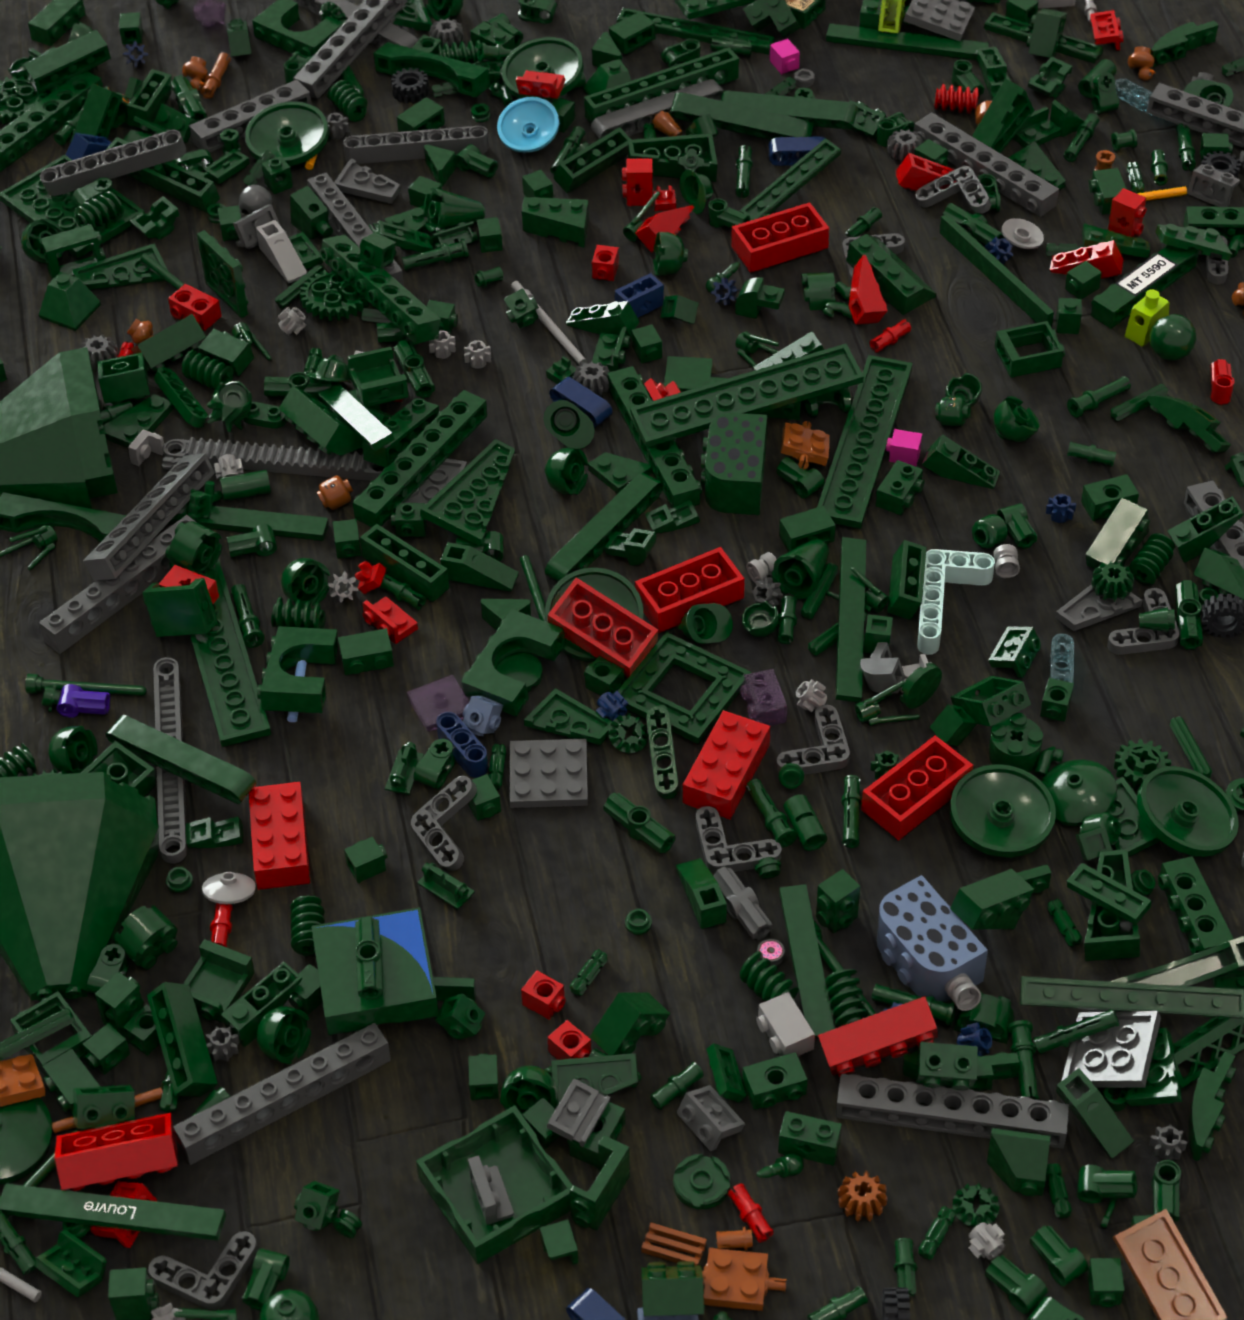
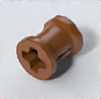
(1104, 160)

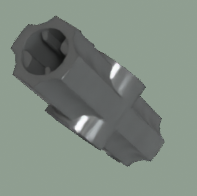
(743, 904)

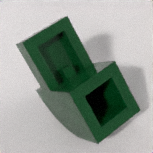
(756, 295)

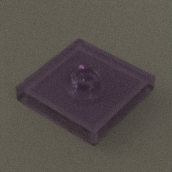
(437, 698)

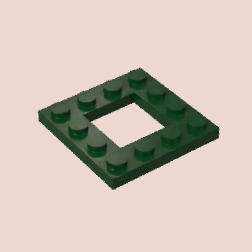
(705, 713)

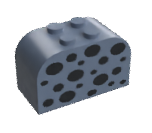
(927, 940)

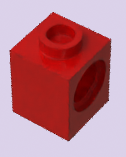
(605, 262)
(539, 986)
(567, 1036)

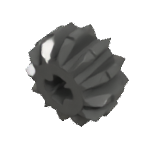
(447, 32)
(903, 143)
(100, 349)
(593, 377)

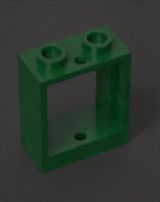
(69, 240)
(1009, 339)
(995, 701)
(46, 1008)

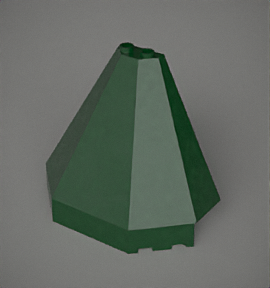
(56, 435)
(69, 874)

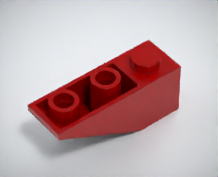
(662, 222)
(1102, 256)
(865, 297)

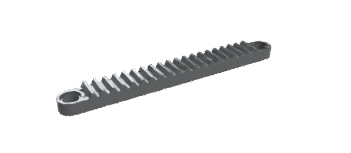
(279, 459)
(169, 786)

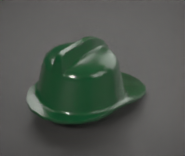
(1211, 90)
(695, 189)
(332, 370)
(569, 424)
(707, 623)

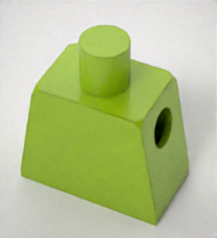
(891, 13)
(1145, 315)

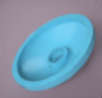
(526, 116)

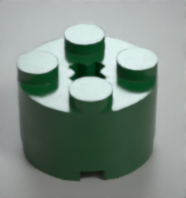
(194, 547)
(1016, 742)
(147, 936)

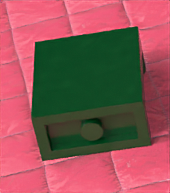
(377, 377)
(180, 609)
(218, 979)
(592, 1206)

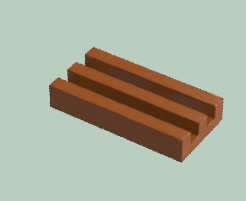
(675, 1241)

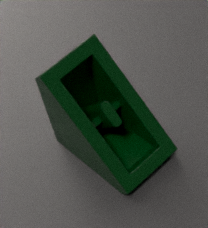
(605, 51)
(1065, 118)
(440, 162)
(496, 609)

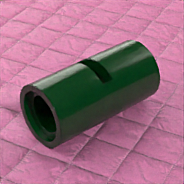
(1103, 66)
(245, 485)
(805, 822)

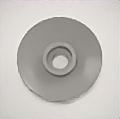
(1022, 233)
(228, 888)

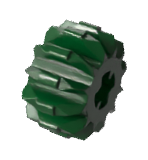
(1112, 581)

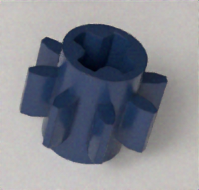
(139, 50)
(1000, 249)
(732, 291)
(1060, 508)
(611, 705)
(974, 1036)

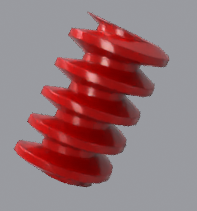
(956, 98)

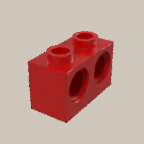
(193, 301)

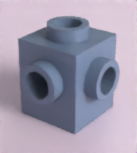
(482, 715)

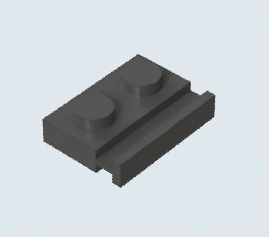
(578, 1112)

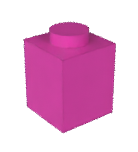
(784, 56)
(904, 447)

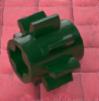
(883, 763)

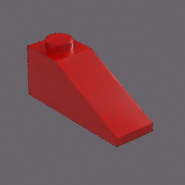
(918, 171)

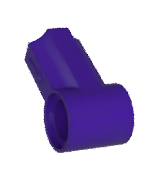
(76, 700)

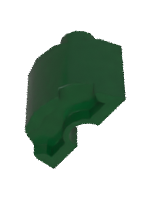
(1050, 78)
(158, 221)
(818, 289)
(990, 1013)

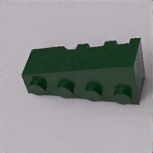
(667, 151)
(1108, 933)

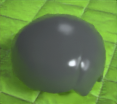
(254, 198)

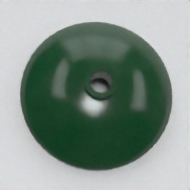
(1090, 795)

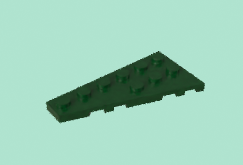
(471, 496)

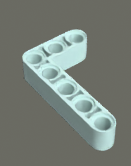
(947, 567)

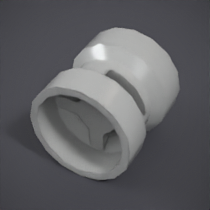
(1006, 561)
(761, 568)
(963, 992)

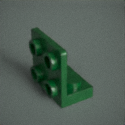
(166, 120)

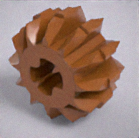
(851, 1195)

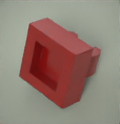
(665, 200)
(370, 576)

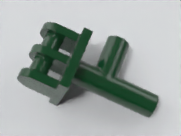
(201, 502)

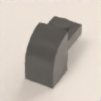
(882, 669)

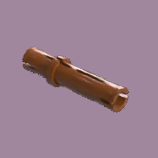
(213, 80)

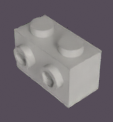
(785, 1026)

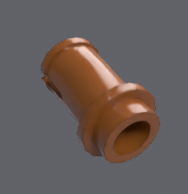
(735, 1239)

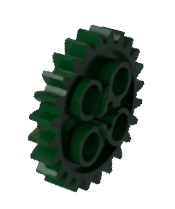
(17, 98)
(331, 297)

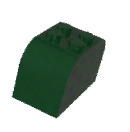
(734, 463)

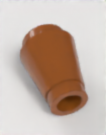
(666, 124)

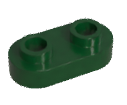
(265, 416)

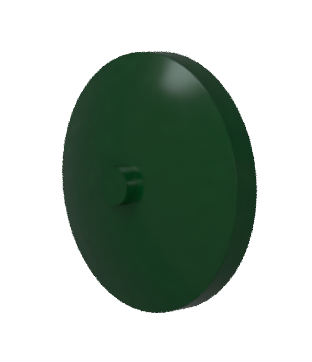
(545, 56)
(289, 131)
(604, 581)
(1002, 810)
(1187, 811)
(23, 1138)

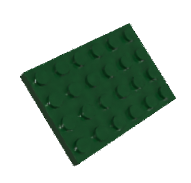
(34, 203)

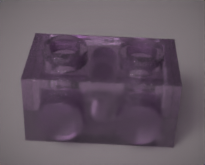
(764, 698)

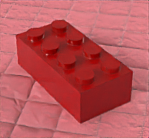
(780, 237)
(693, 582)
(603, 626)
(726, 764)
(915, 787)
(279, 836)
(878, 1037)
(116, 1152)

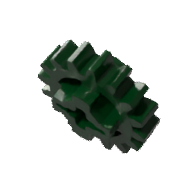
(1139, 761)

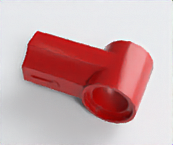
(1221, 382)

